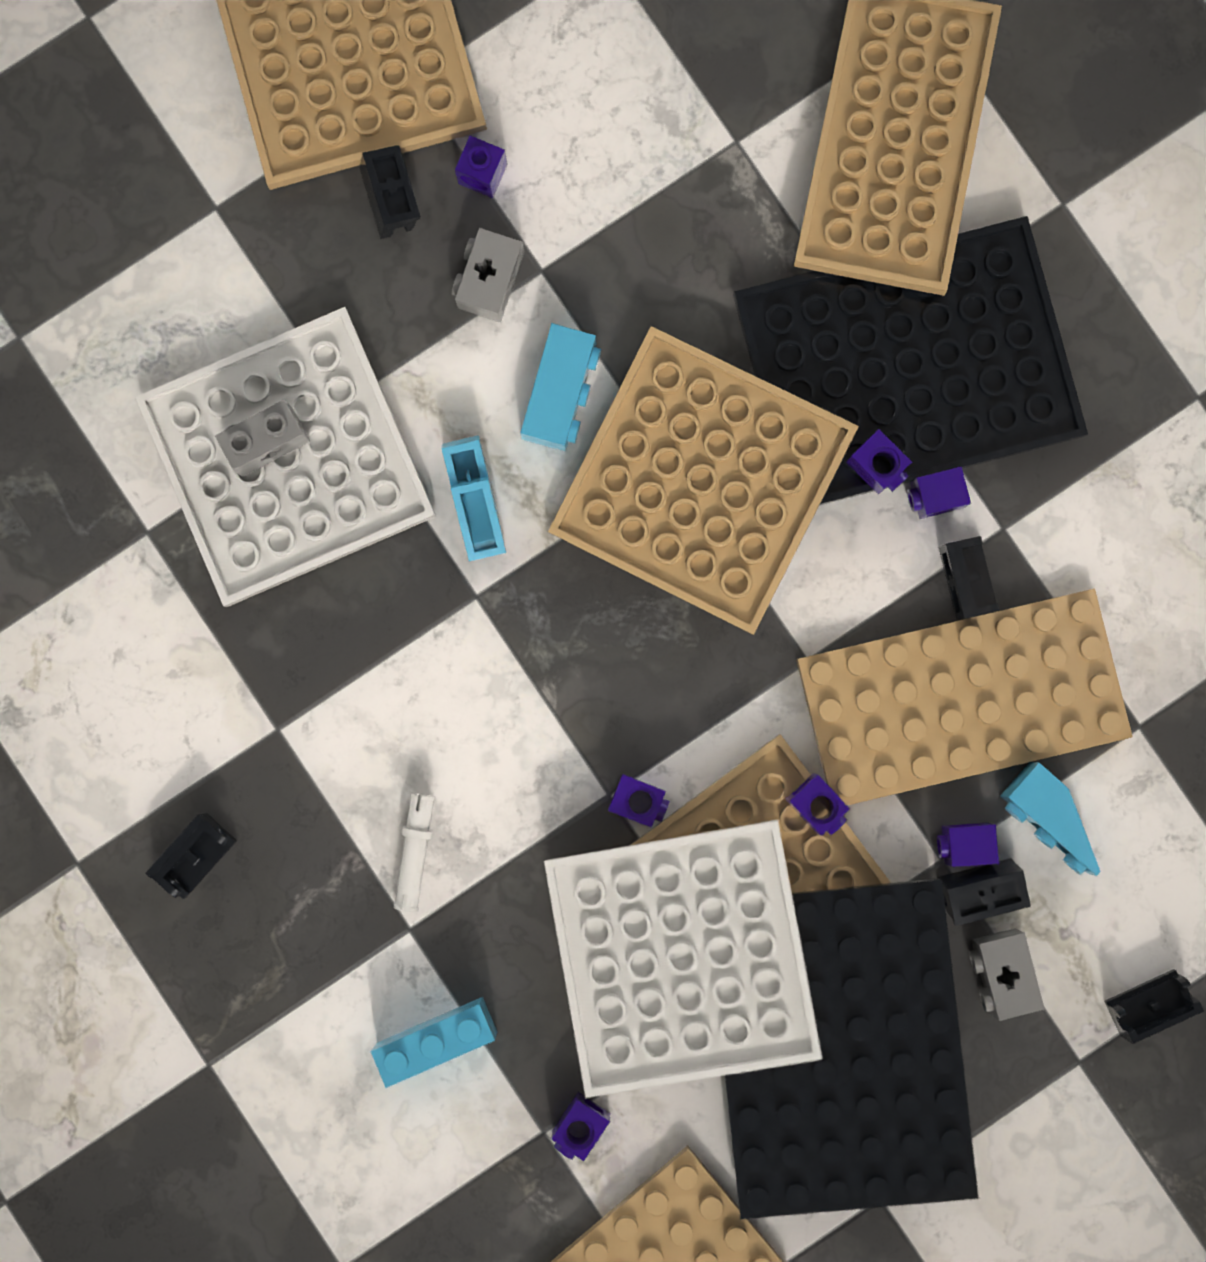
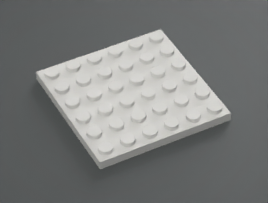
(312, 503)
(682, 959)

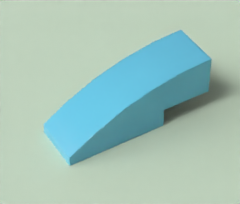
(473, 498)

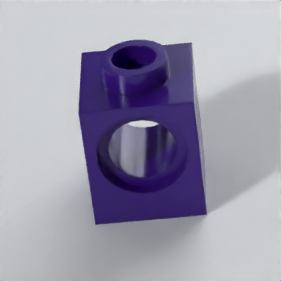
(481, 166)
(880, 445)
(938, 493)
(804, 795)
(620, 801)
(968, 844)
(580, 1110)

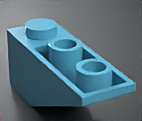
(1050, 808)

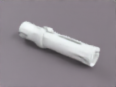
(414, 852)

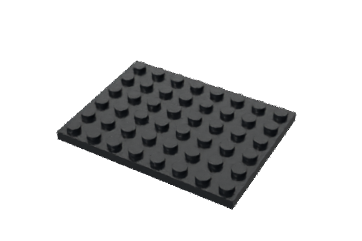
(933, 372)
(888, 1099)

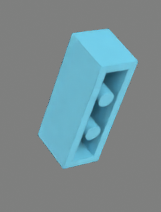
(560, 387)
(434, 1042)

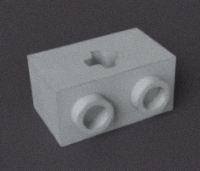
(489, 296)
(262, 438)
(1021, 991)

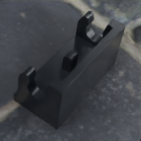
(389, 190)
(968, 578)
(191, 856)
(985, 892)
(1153, 1006)

